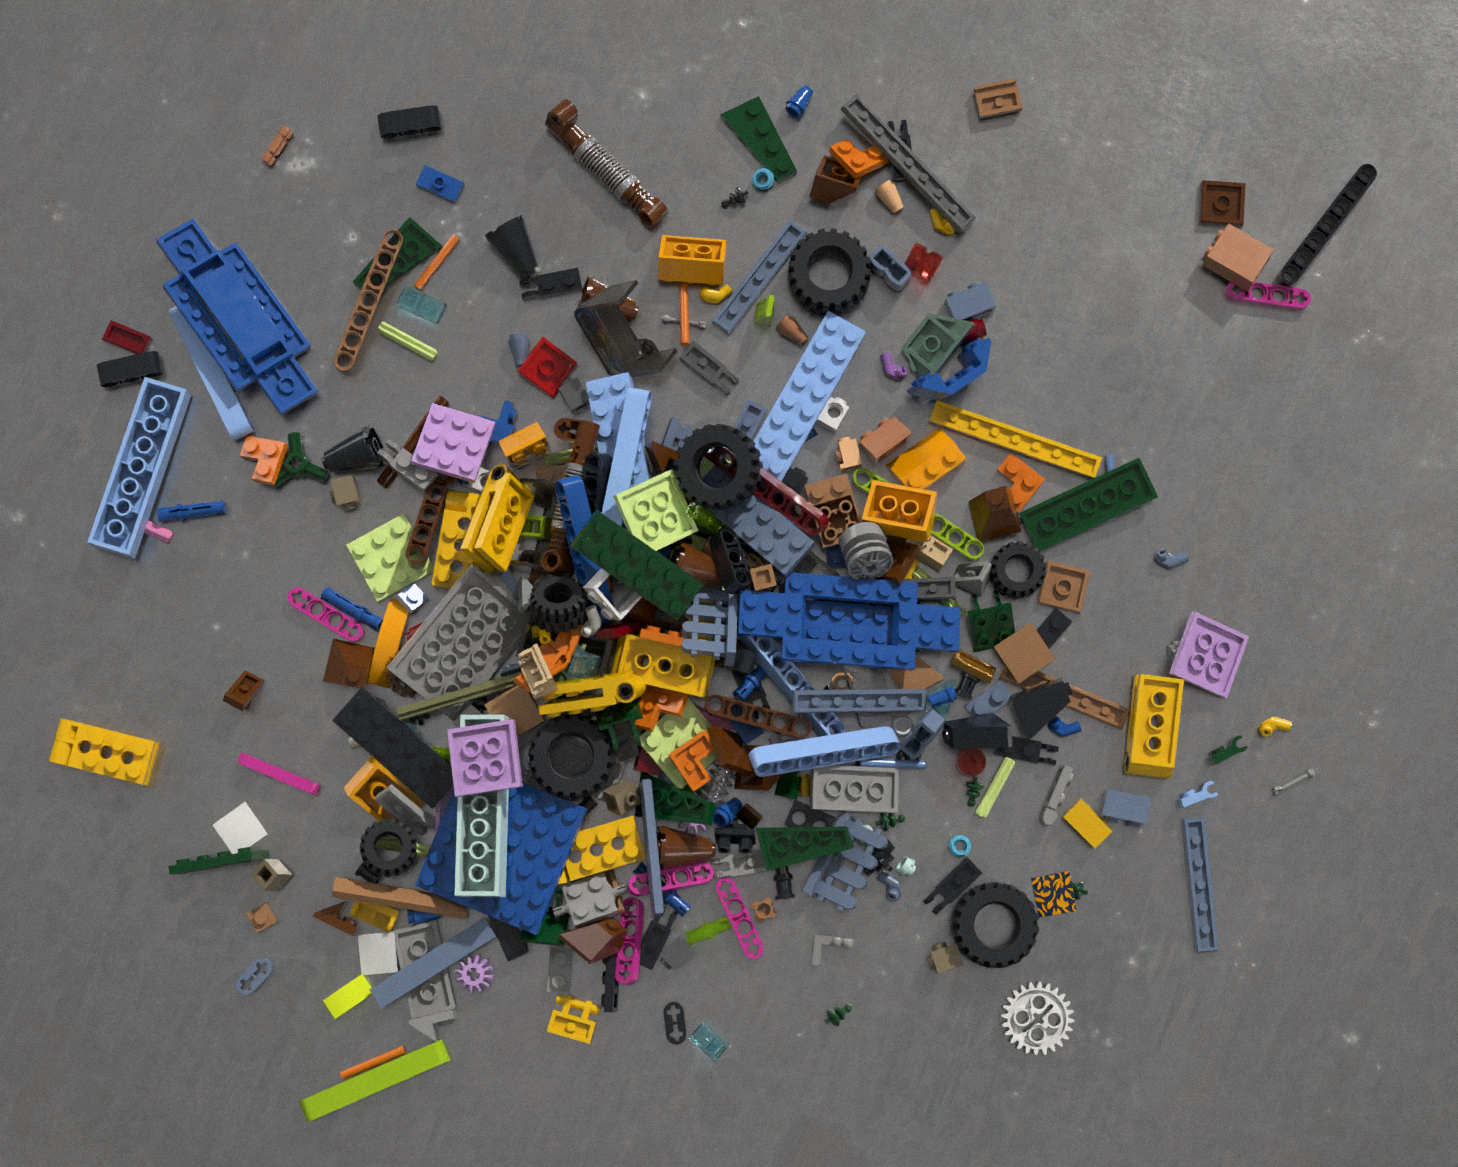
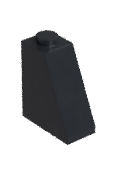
(1041, 704)
(978, 732)

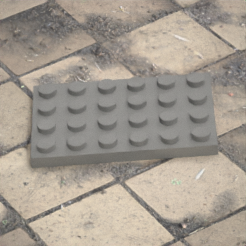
(461, 640)

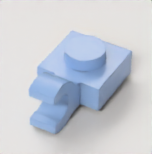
(1191, 797)

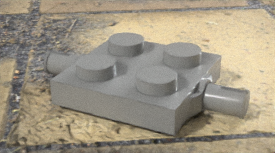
(589, 900)

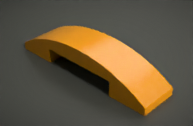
(388, 641)

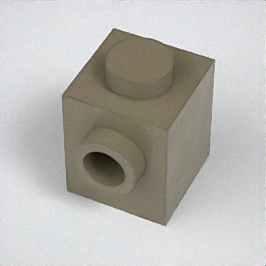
(345, 493)
(622, 796)
(271, 874)
(944, 957)

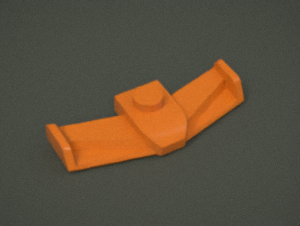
(556, 654)

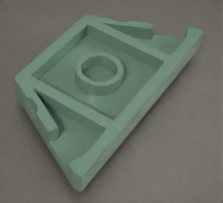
(935, 342)

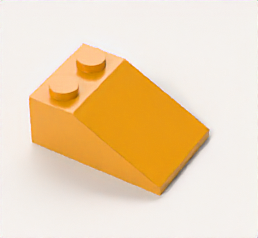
(372, 780)

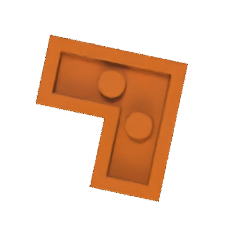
(857, 162)
(269, 457)
(1024, 480)
(652, 633)
(658, 701)
(688, 757)

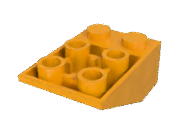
(525, 445)

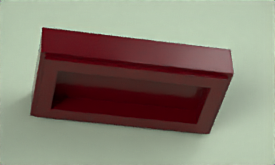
(126, 338)
(618, 629)

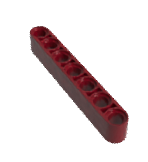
(770, 494)

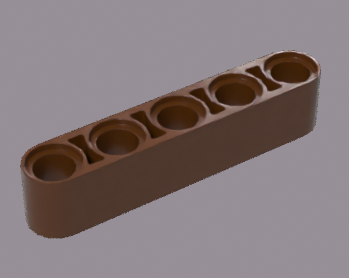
(425, 526)
(766, 724)

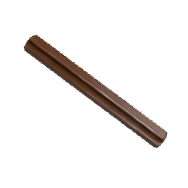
(409, 445)

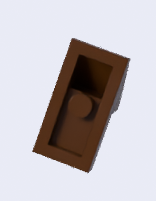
(660, 455)
(243, 691)
(332, 917)

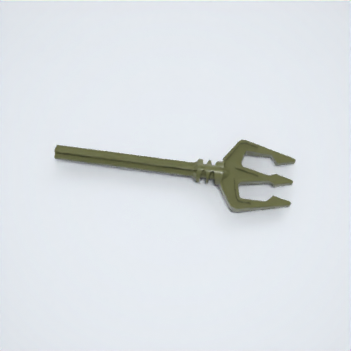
(468, 694)

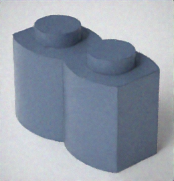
(894, 272)
(922, 734)

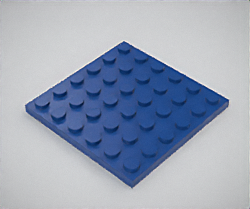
(538, 848)

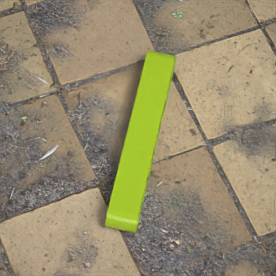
(947, 527)
(374, 1080)

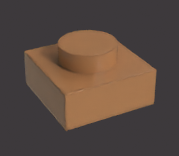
(762, 577)
(262, 917)

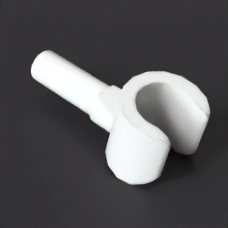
(776, 739)

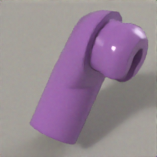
(892, 370)

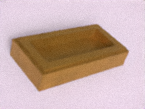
(973, 666)

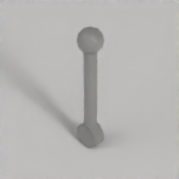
(665, 319)
(1278, 790)

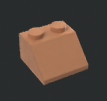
(884, 440)

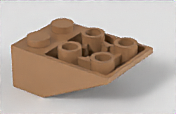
(837, 501)

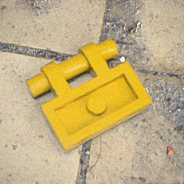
(570, 1025)

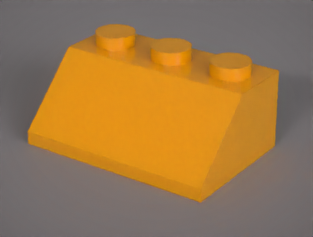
(691, 260)
(927, 461)
(901, 510)

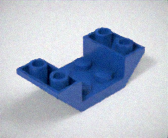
(974, 359)

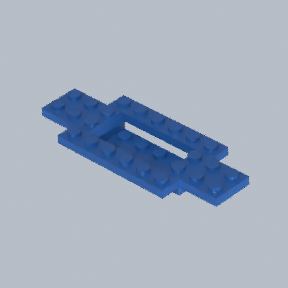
(244, 310)
(849, 631)

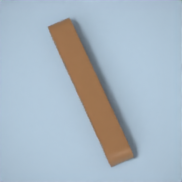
(375, 291)

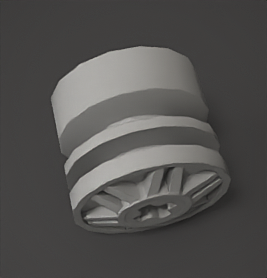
(865, 551)

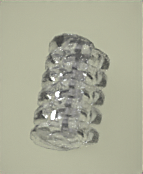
(717, 784)

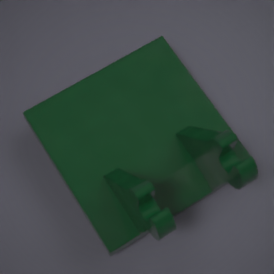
(990, 624)
(619, 713)
(550, 928)

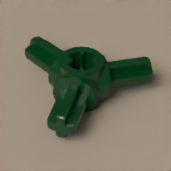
(304, 469)

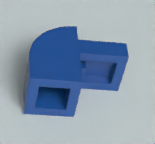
(502, 426)

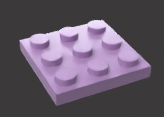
(453, 443)
(1209, 655)
(484, 758)

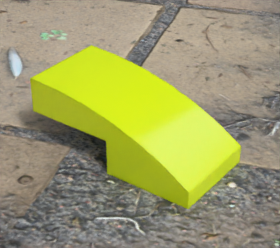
(347, 997)

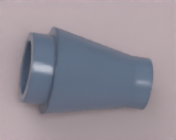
(519, 347)

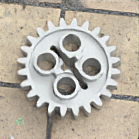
(1024, 1002)

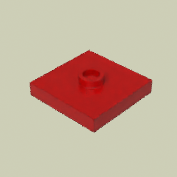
(546, 367)

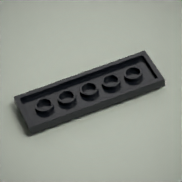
(396, 747)

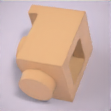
(848, 454)

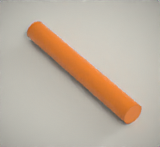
(436, 262)
(684, 314)
(369, 1064)

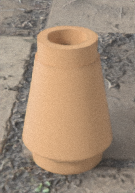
(889, 196)

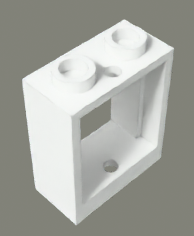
(598, 598)

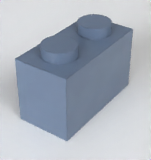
(970, 303)
(1125, 807)

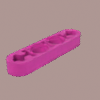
(1267, 298)
(325, 615)
(278, 773)
(669, 876)
(742, 916)
(633, 941)

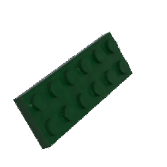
(1088, 505)
(636, 565)

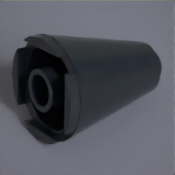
(514, 246)
(355, 452)

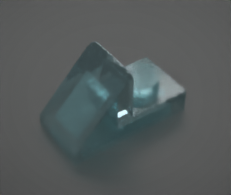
(583, 663)

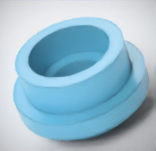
(756, 179)
(967, 846)

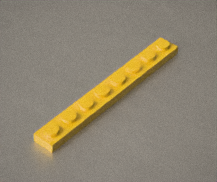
(1015, 439)

